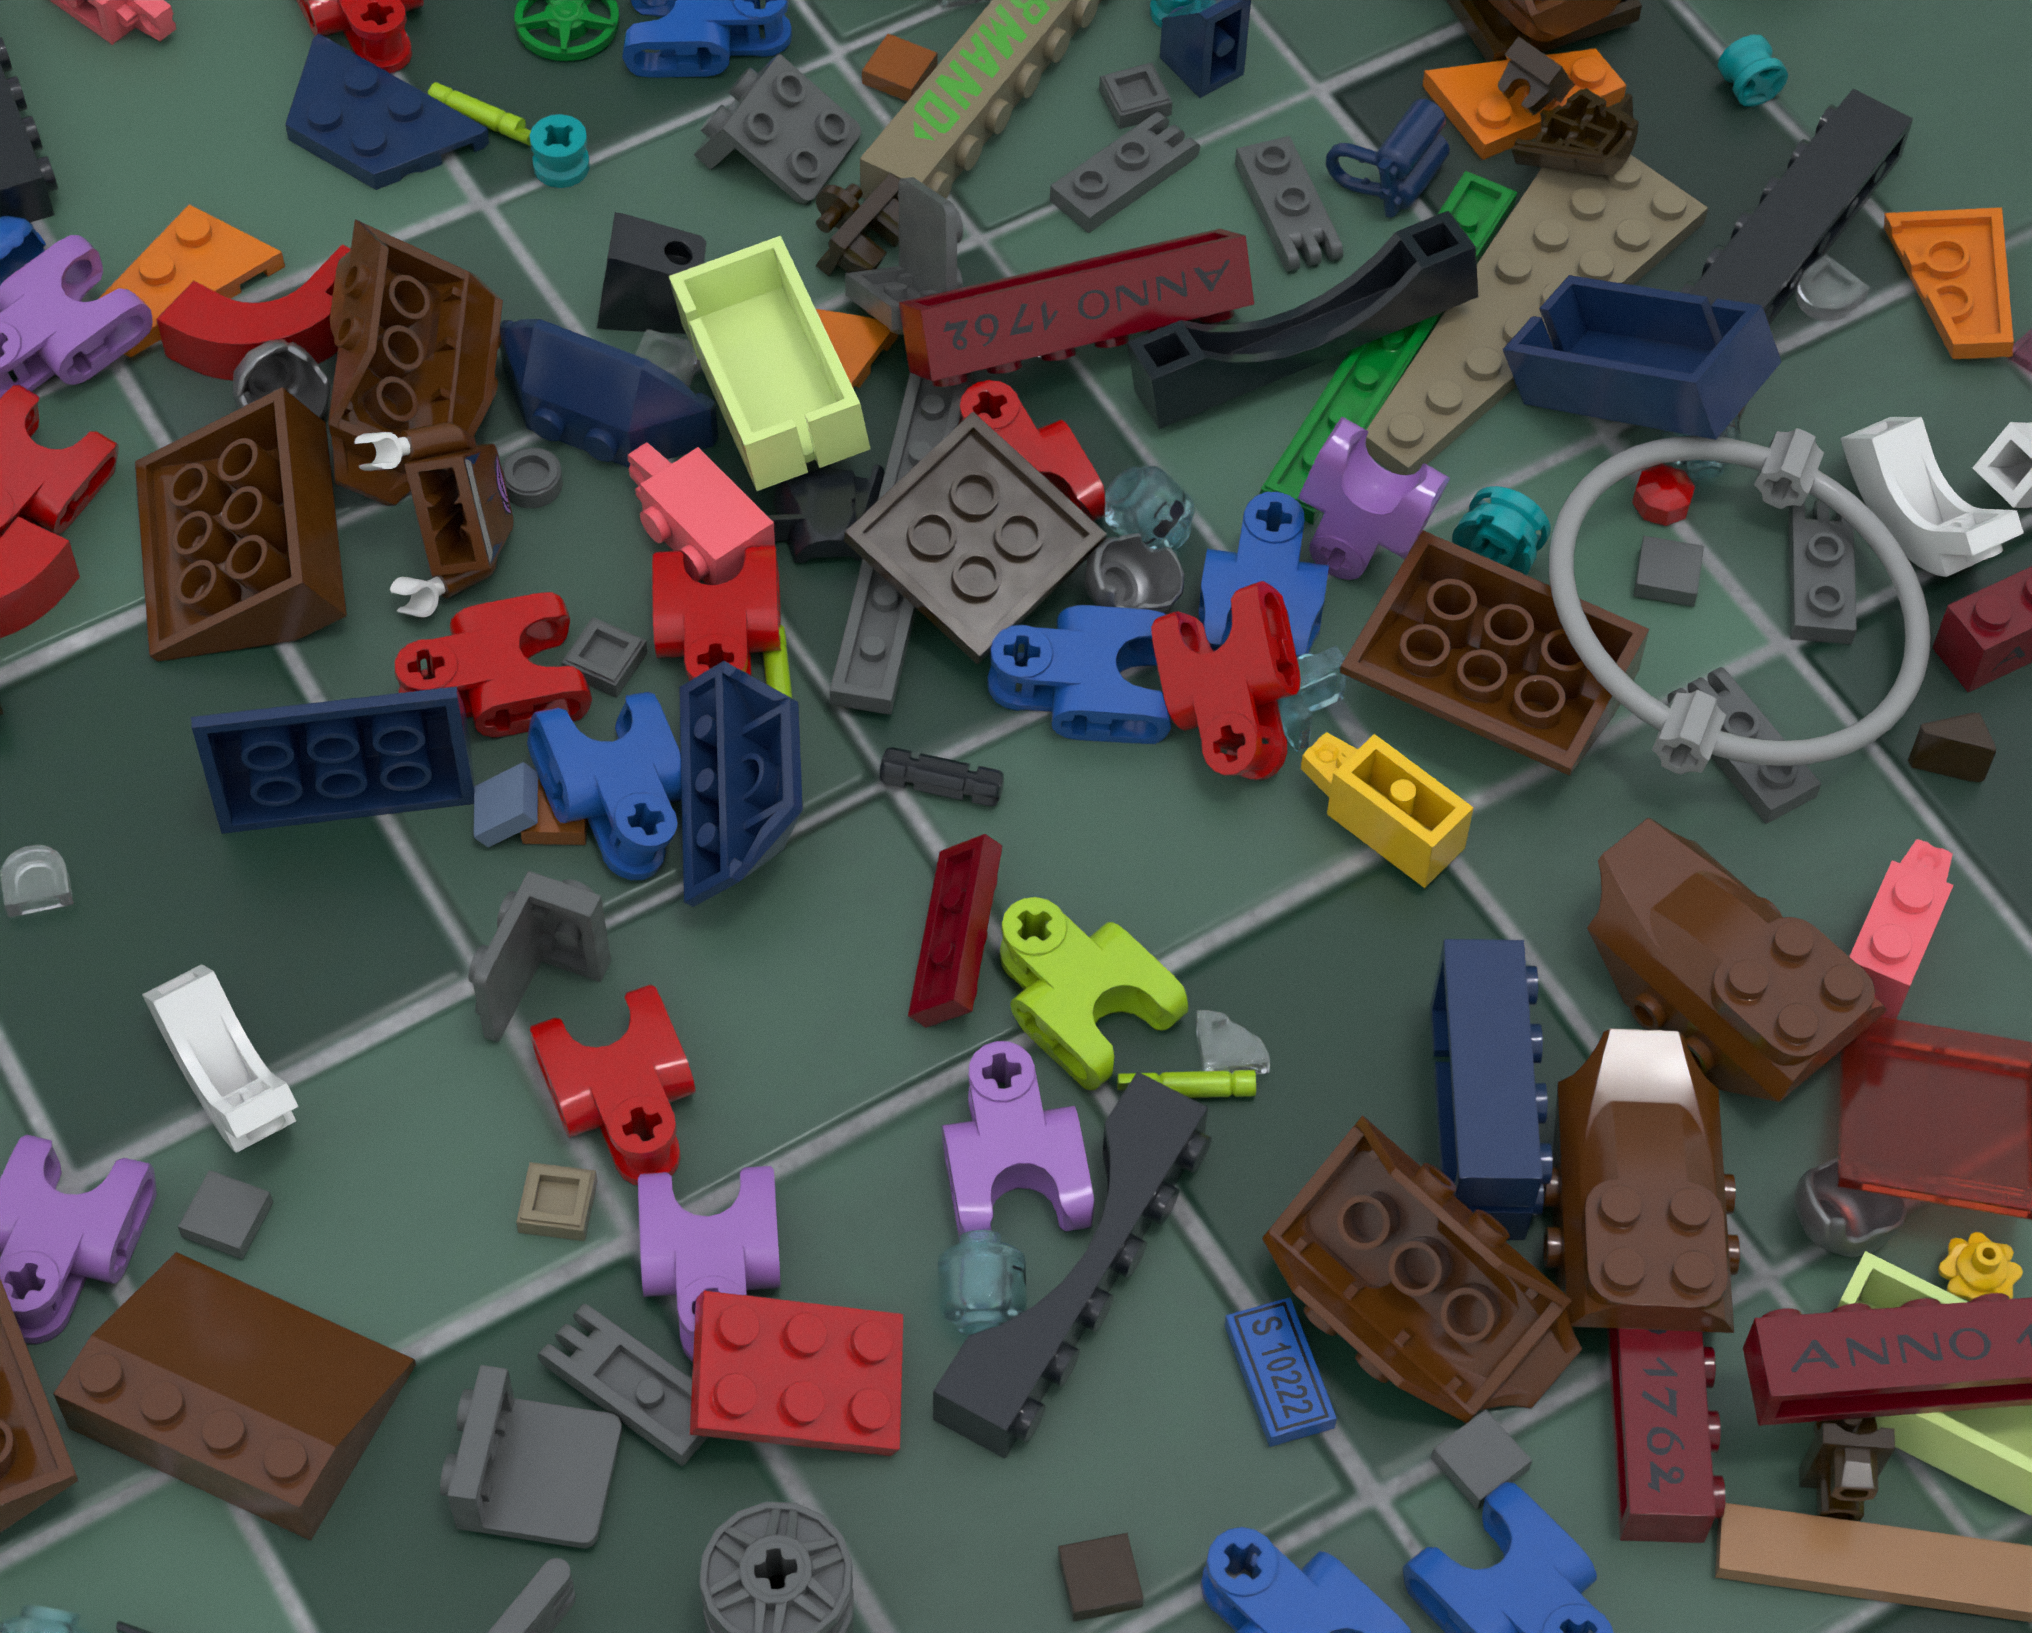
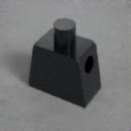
(638, 272)

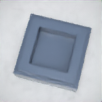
(505, 804)

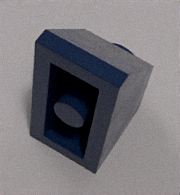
(1206, 43)

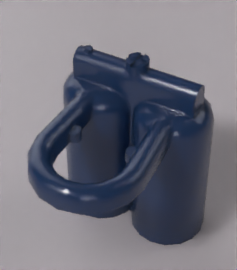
(1404, 160)

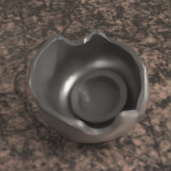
(278, 366)
(1132, 575)
(1845, 1218)

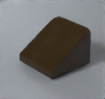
(1954, 747)

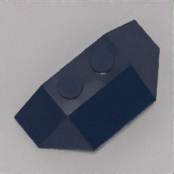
(601, 395)
(735, 777)

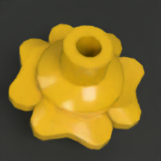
(1979, 1267)

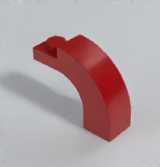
(216, 332)
(34, 574)

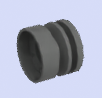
(777, 1542)

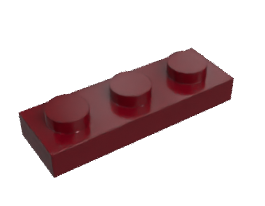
(955, 931)

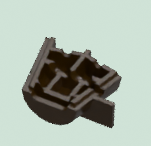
(1582, 136)

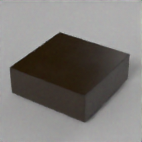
(1100, 1577)

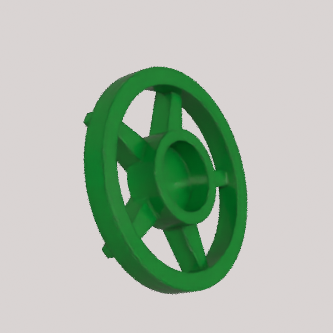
(566, 22)

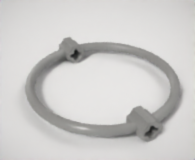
(1693, 720)

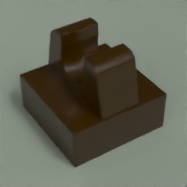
(1534, 69)

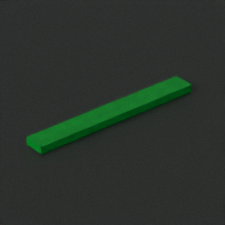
(1376, 367)

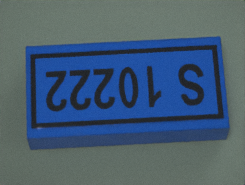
(1280, 1372)

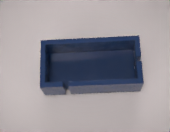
(1643, 356)
(1488, 1089)

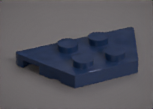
(371, 119)

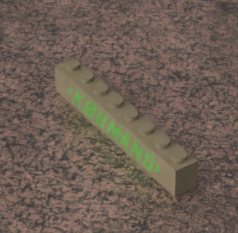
(973, 92)

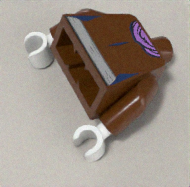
(458, 506)

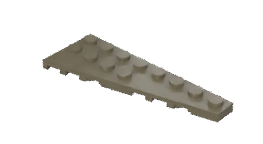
(1560, 227)

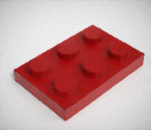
(796, 1373)

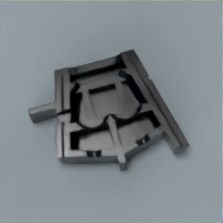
(820, 508)

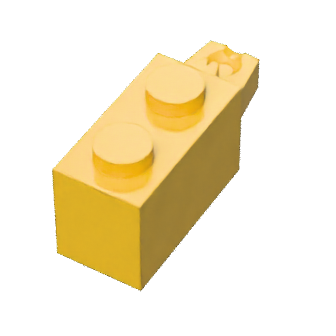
(1390, 804)

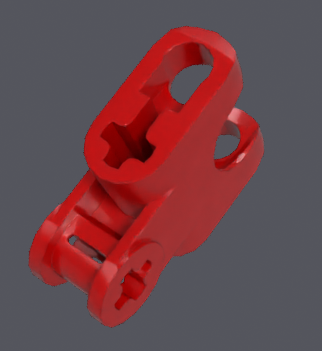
(370, 26)
(1048, 449)
(46, 482)
(718, 620)
(492, 667)
(1237, 686)
(621, 1085)

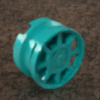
(1503, 528)

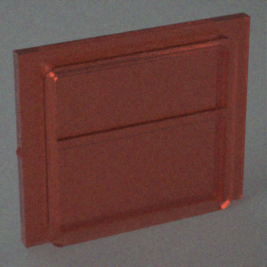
(1937, 1117)

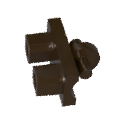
(850, 245)
(1846, 1465)

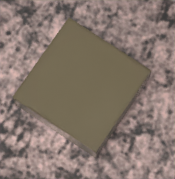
(557, 1201)

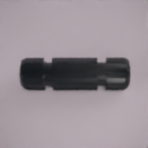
(941, 776)

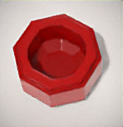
(1663, 494)

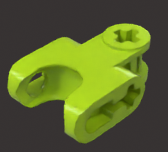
(1077, 981)

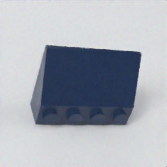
(336, 759)

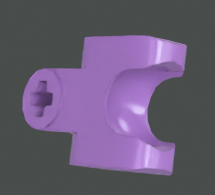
(52, 331)
(1365, 503)
(1014, 1144)
(62, 1239)
(708, 1253)

